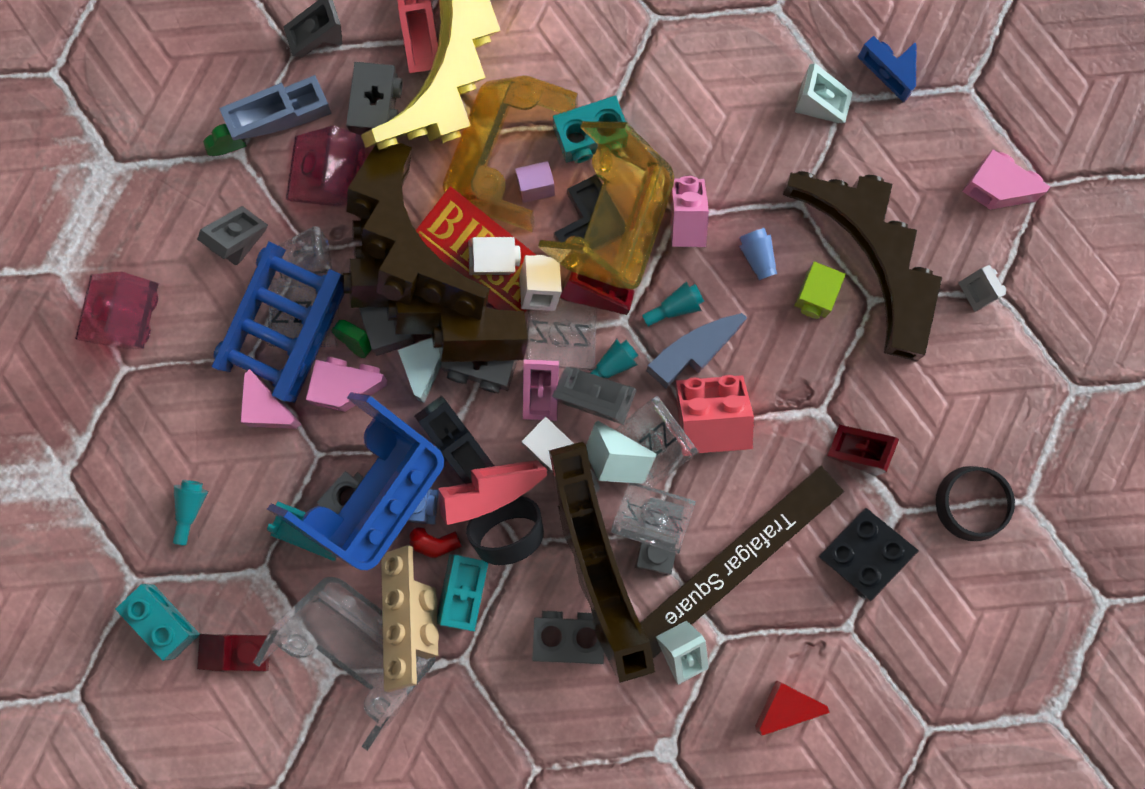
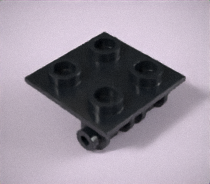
(868, 554)

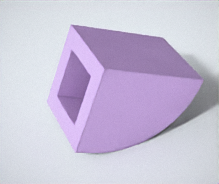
(535, 181)

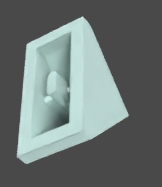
(823, 96)
(421, 366)
(617, 456)
(684, 651)

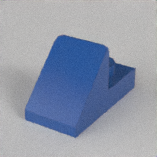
(894, 72)

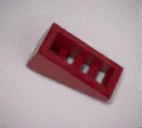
(596, 294)

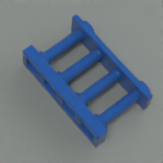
(301, 349)

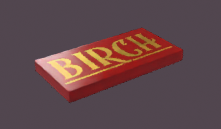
(447, 234)

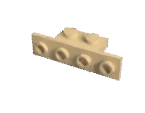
(407, 618)

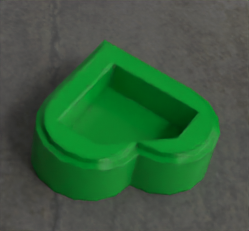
(221, 142)
(353, 337)

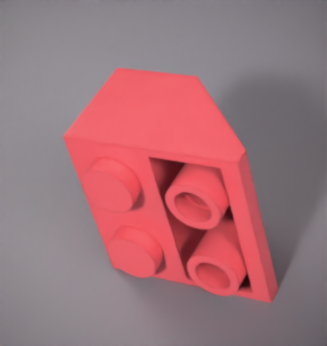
(716, 413)

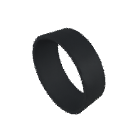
(946, 516)
(517, 551)

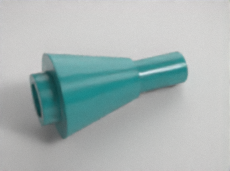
(680, 302)
(616, 360)
(188, 501)

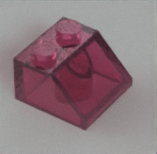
(324, 166)
(117, 310)

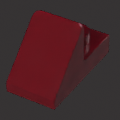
(230, 652)

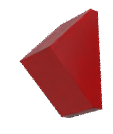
(786, 708)

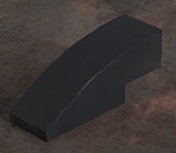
(453, 439)

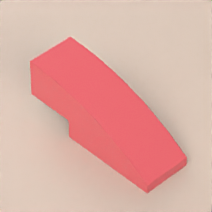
(418, 33)
(489, 490)

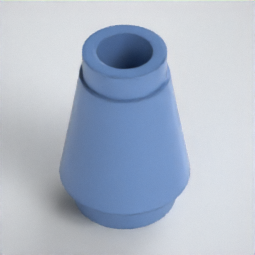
(759, 253)

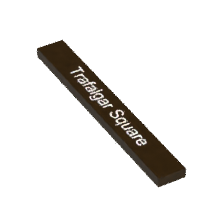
(743, 555)

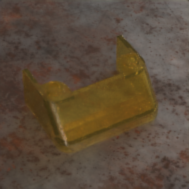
(469, 168)
(626, 211)

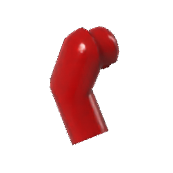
(432, 546)

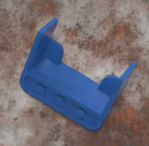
(383, 499)

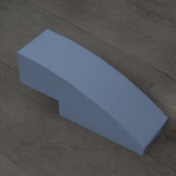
(276, 109)
(694, 349)

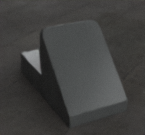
(313, 27)
(233, 234)

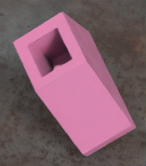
(1003, 183)
(689, 212)
(334, 381)

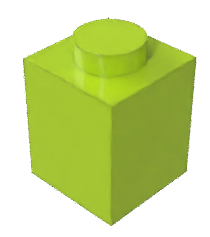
(819, 290)

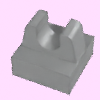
(982, 288)

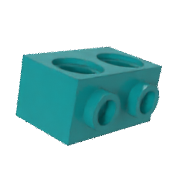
(570, 122)
(157, 621)

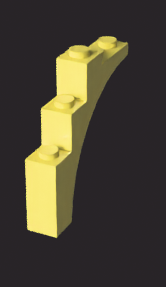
(455, 70)

